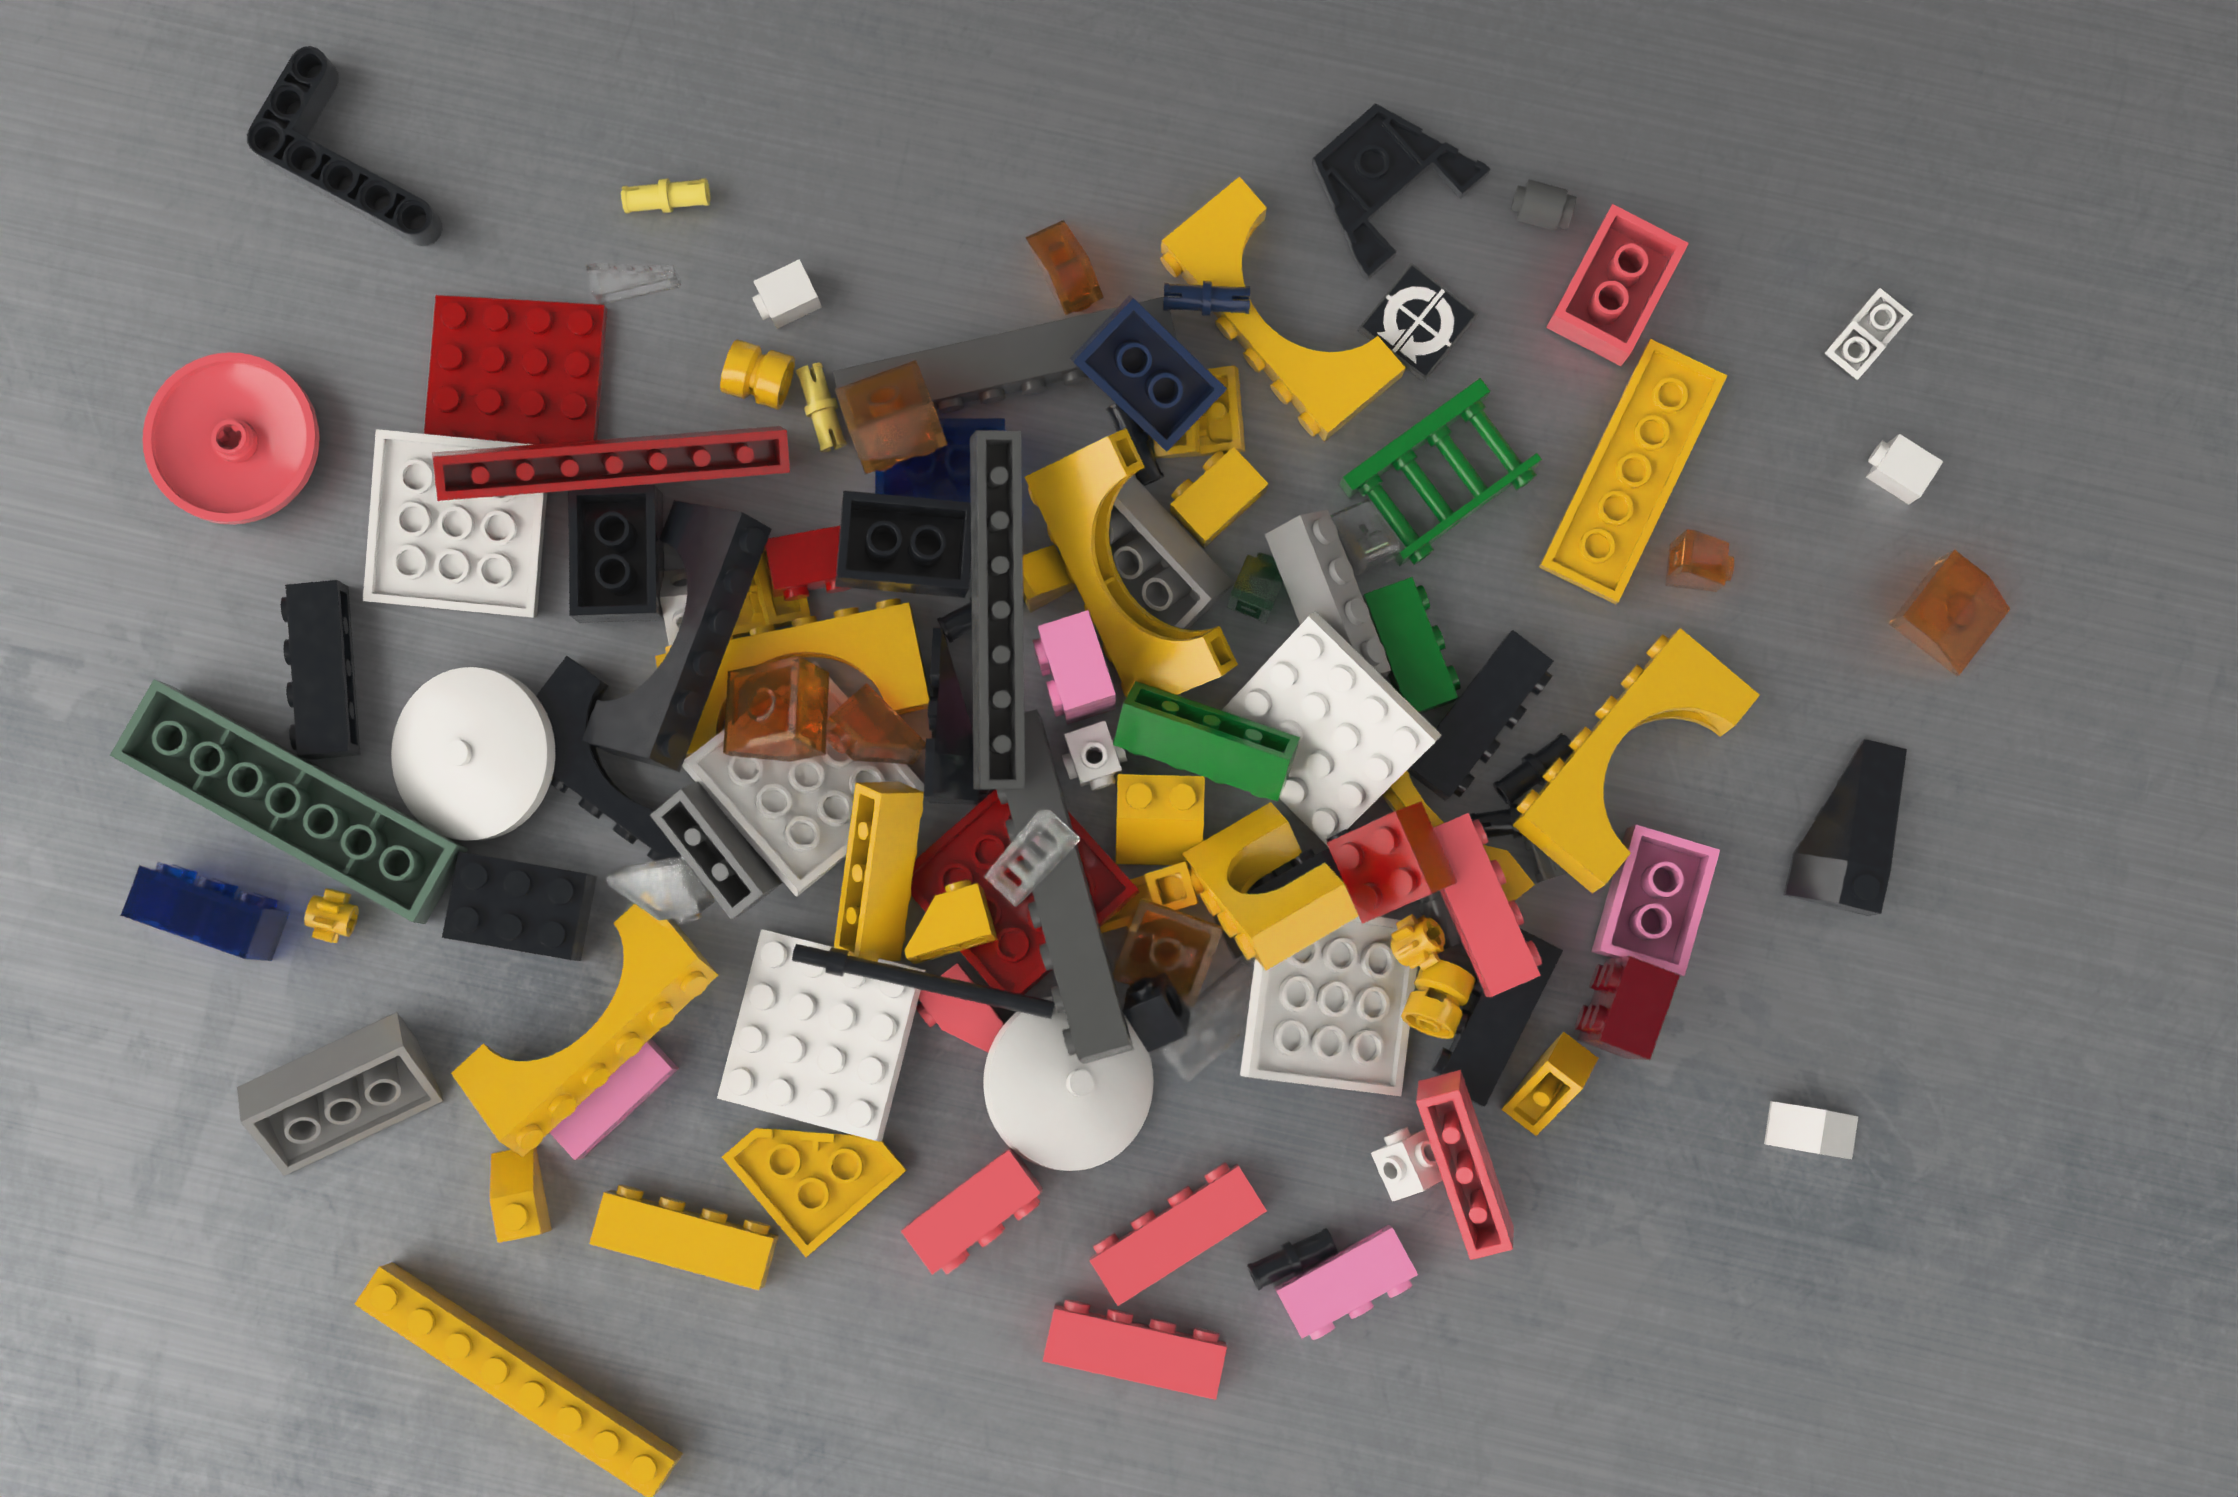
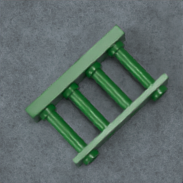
(1402, 456)

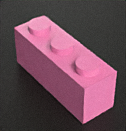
(614, 1100)
(1347, 1283)

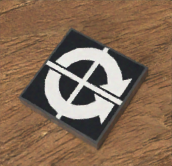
(1418, 321)

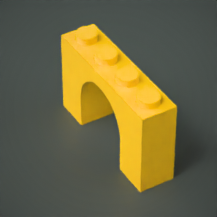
(1274, 922)

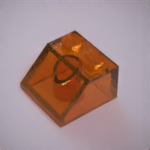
(891, 417)
(1951, 612)
(777, 710)
(1167, 942)

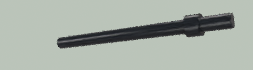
(839, 962)

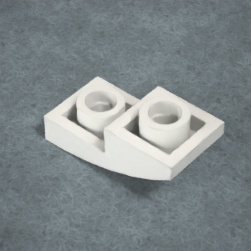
(1868, 333)

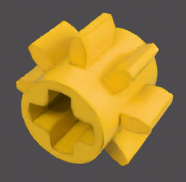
(331, 915)
(1417, 942)

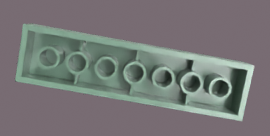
(288, 802)

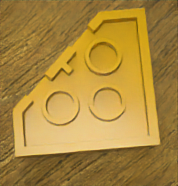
(812, 1178)

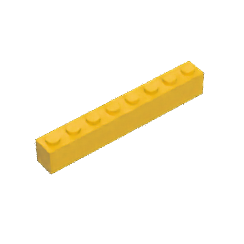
(519, 1379)

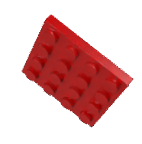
(515, 370)
(969, 853)

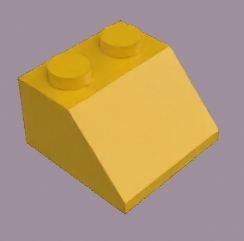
(1158, 818)

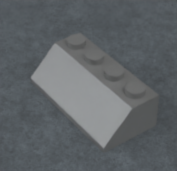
(1161, 560)
(1324, 582)
(338, 1094)

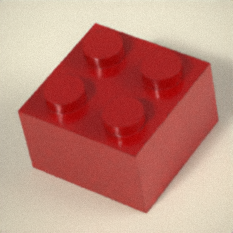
(1391, 862)

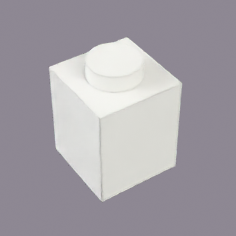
(786, 295)
(1902, 468)

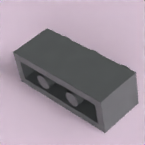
(715, 850)

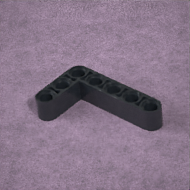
(329, 166)

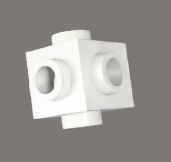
(1087, 741)
(1407, 1163)

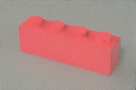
(1481, 910)
(1465, 1164)
(1176, 1234)
(1135, 1350)

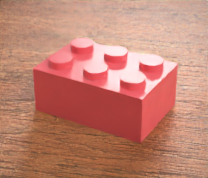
(1617, 285)
(973, 1212)

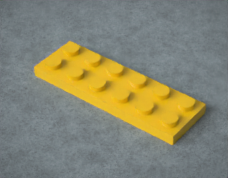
(1633, 471)

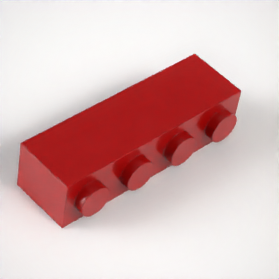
(803, 563)

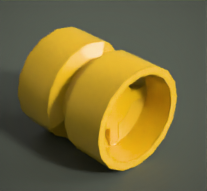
(758, 374)
(1436, 1003)

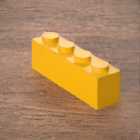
(878, 870)
(684, 1238)

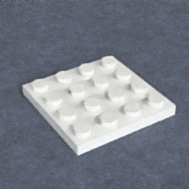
(448, 552)
(1349, 723)
(794, 809)
(1333, 1013)
(818, 1041)

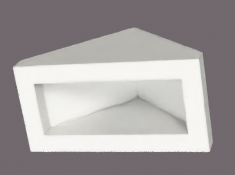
(1811, 1130)

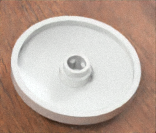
(473, 753)
(1057, 1107)

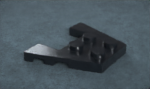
(1375, 164)

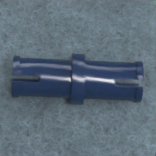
(1206, 298)

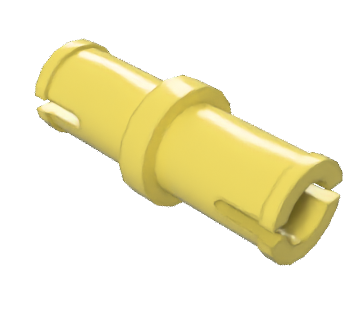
(665, 195)
(821, 407)

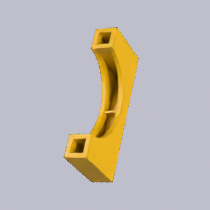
(1321, 385)
(1077, 507)
(874, 642)
(1570, 812)
(532, 1097)

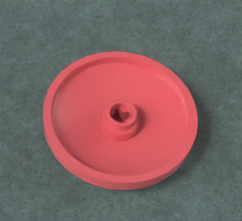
(231, 438)

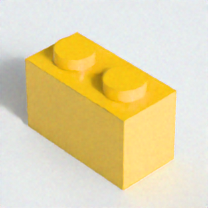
(1217, 496)

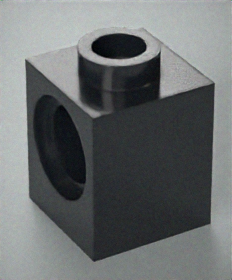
(1156, 1011)

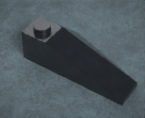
(950, 750)
(1852, 840)

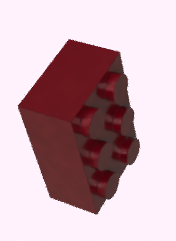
(1626, 1007)

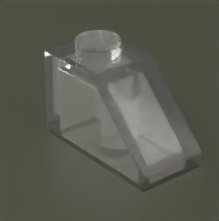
(663, 889)

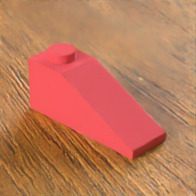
(962, 1018)

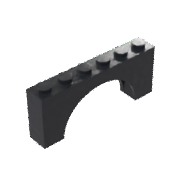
(569, 703)
(662, 714)

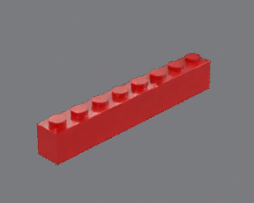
(610, 463)

